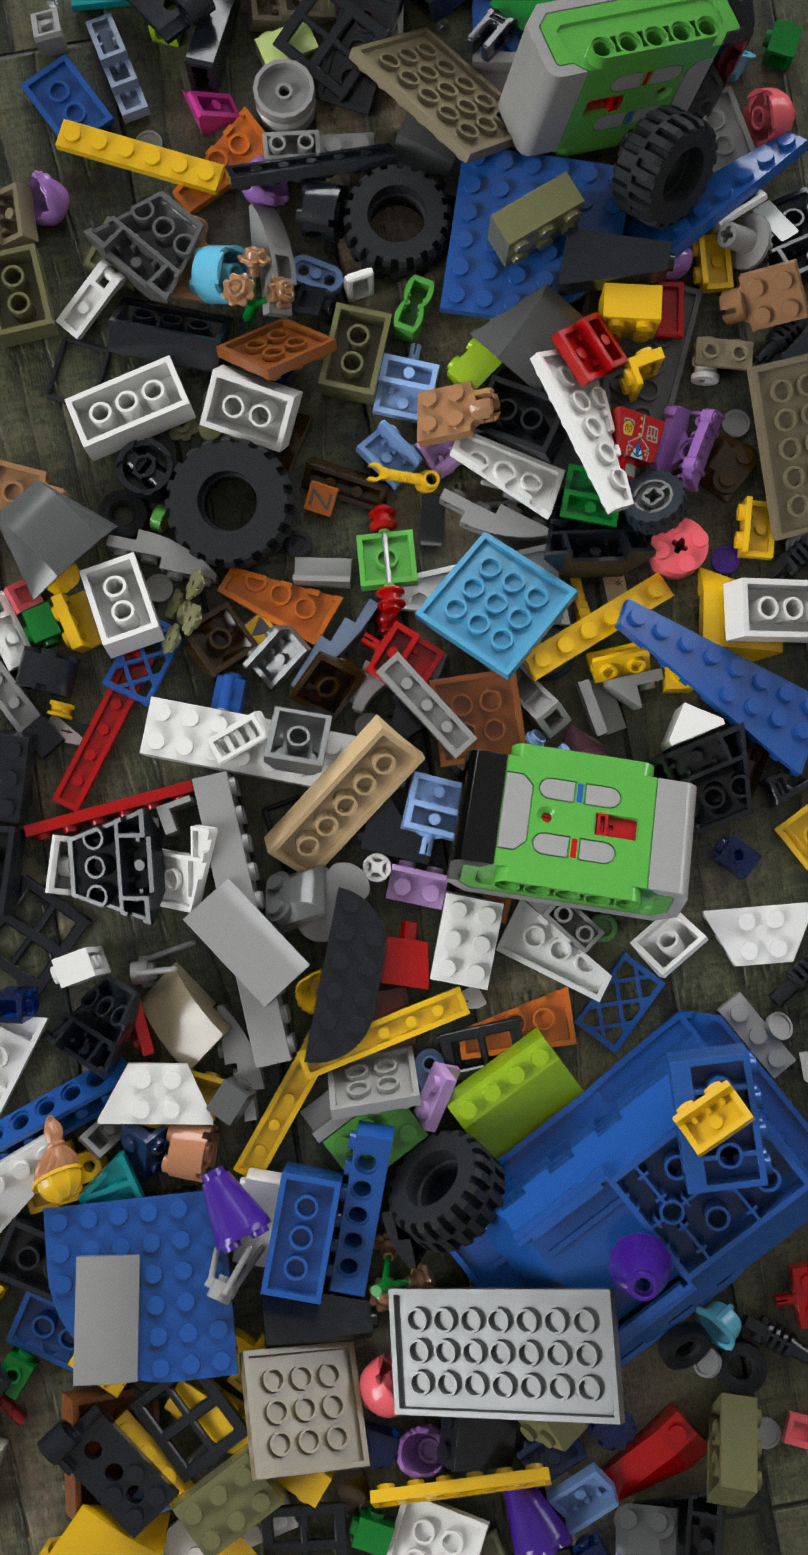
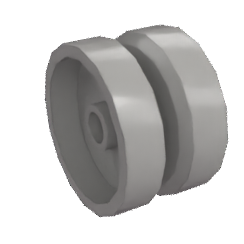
(284, 96)

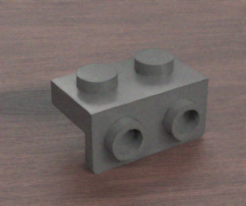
(277, 655)

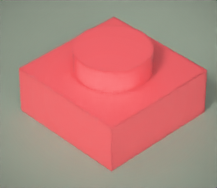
(20, 598)
(796, 1430)

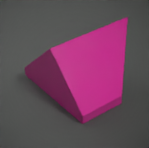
(211, 110)

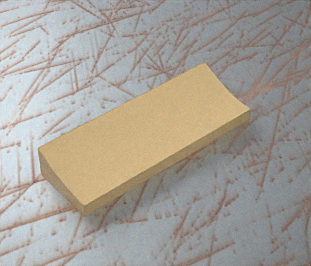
(343, 797)

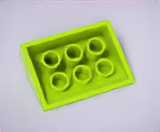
(513, 1094)

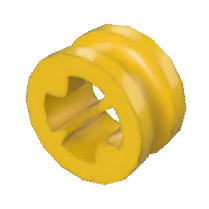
(60, 709)

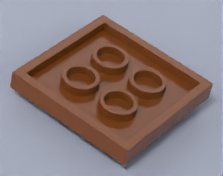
(277, 348)
(487, 707)

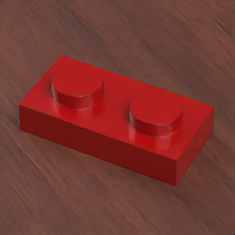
(142, 1039)

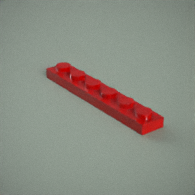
(99, 738)
(99, 814)

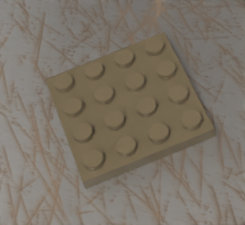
(303, 1410)

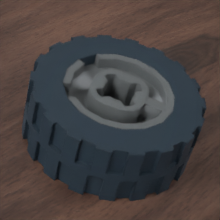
(658, 502)

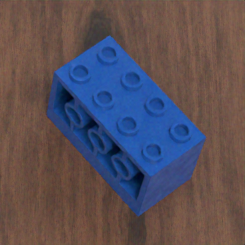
(747, 1160)
(302, 1232)

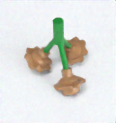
(242, 291)
(419, 1277)

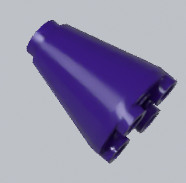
(231, 1210)
(638, 1258)
(534, 1523)

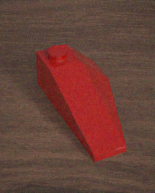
(657, 1453)

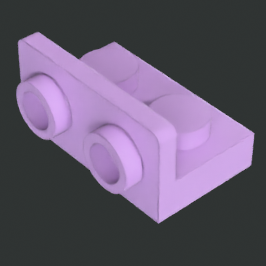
(417, 885)

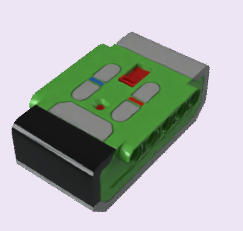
(604, 64)
(573, 832)

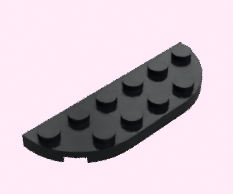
(347, 979)

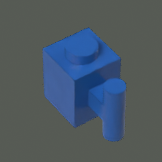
(229, 693)

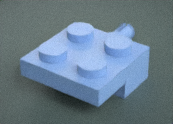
(400, 383)
(431, 809)

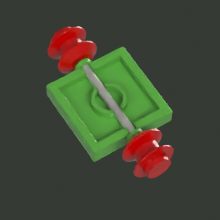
(387, 559)

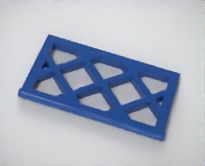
(156, 679)
(626, 1026)

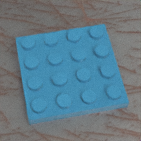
(496, 605)

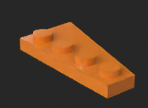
(238, 145)
(282, 602)
(548, 1013)

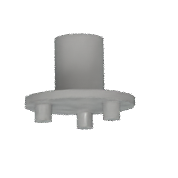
(747, 240)

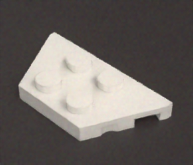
(759, 932)
(16, 1048)
(156, 1096)

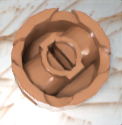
(190, 1150)

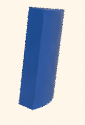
(41, 1331)

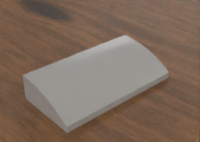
(246, 942)
(106, 1319)

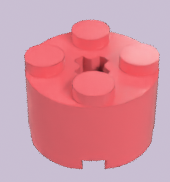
(692, 553)

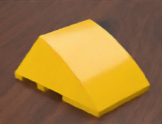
(713, 619)
(99, 1533)

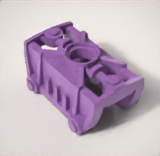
(676, 443)

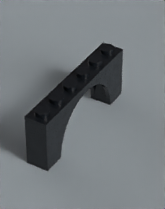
(383, 828)

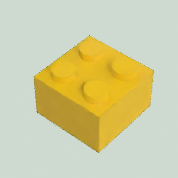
(631, 310)

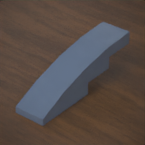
(117, 68)
(343, 639)

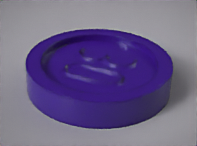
(724, 560)

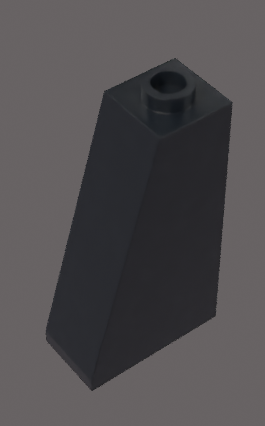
(211, 46)
(603, 258)
(305, 1323)

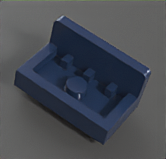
(144, 1148)
(555, 1459)

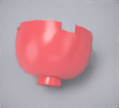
(768, 115)
(377, 1387)

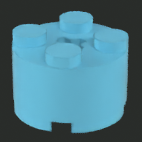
(211, 267)

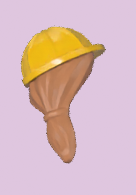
(58, 1170)

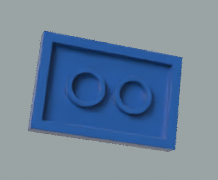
(62, 94)

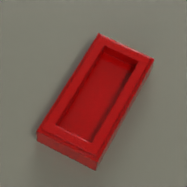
(672, 317)

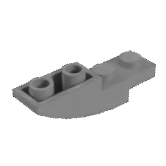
(305, 142)
(269, 233)
(505, 525)
(173, 558)
(571, 924)
(237, 1049)

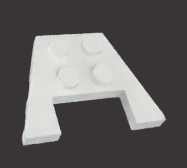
(188, 872)

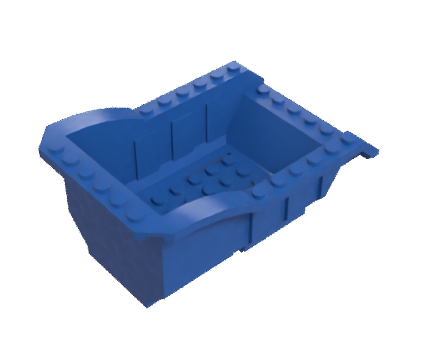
(616, 1170)

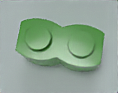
(414, 308)

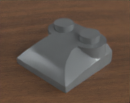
(297, 741)
(296, 898)
(646, 1530)

